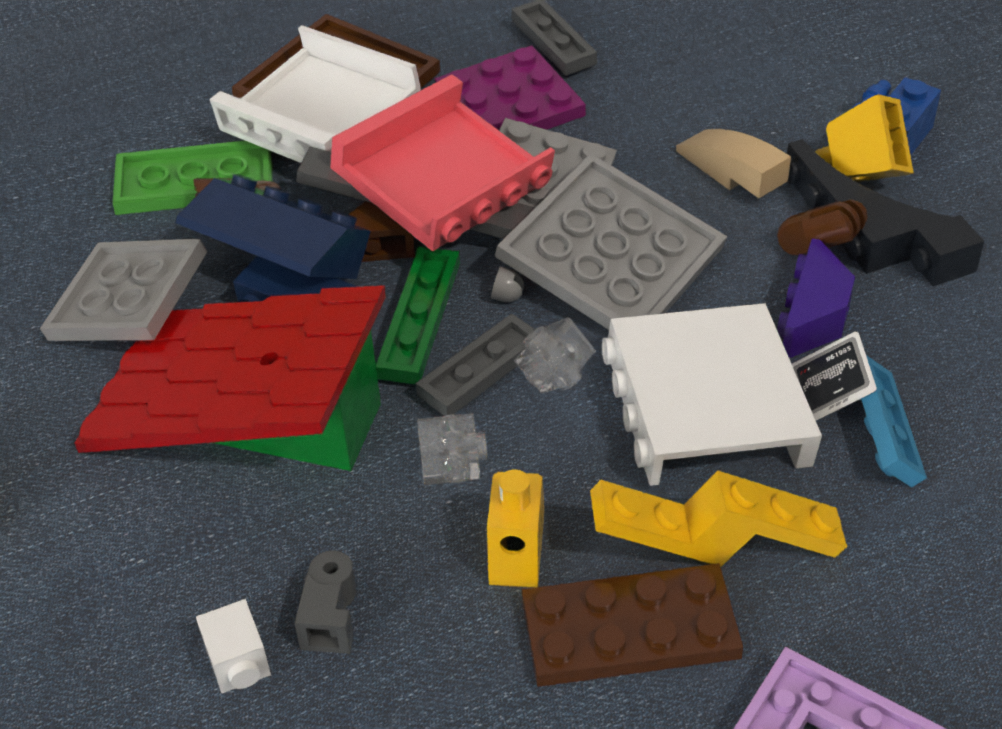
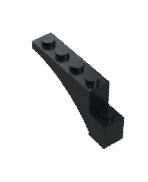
(894, 231)

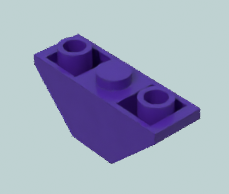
(816, 302)

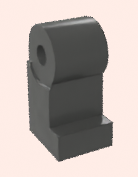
(322, 615)

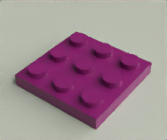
(520, 89)

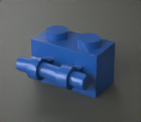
(918, 106)

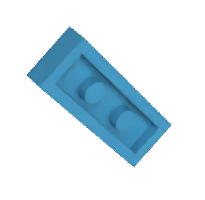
(891, 430)

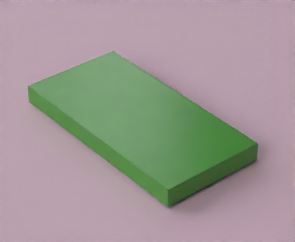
(166, 176)

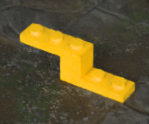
(717, 519)

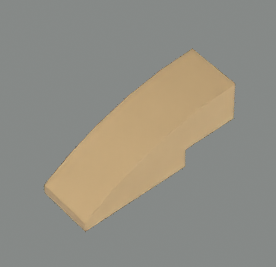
(737, 160)

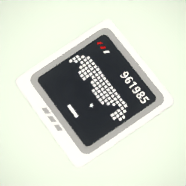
(835, 375)

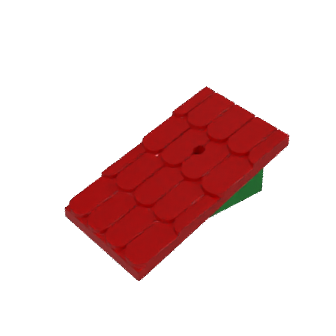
(250, 376)

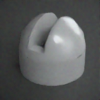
(507, 285)

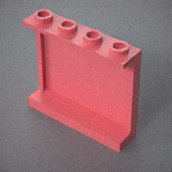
(436, 164)

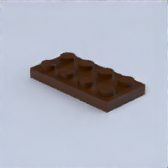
(630, 624)

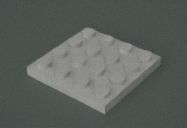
(610, 245)

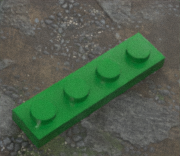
(418, 316)

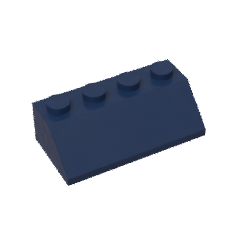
(278, 228)

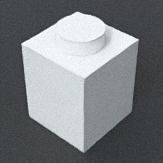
(233, 646)

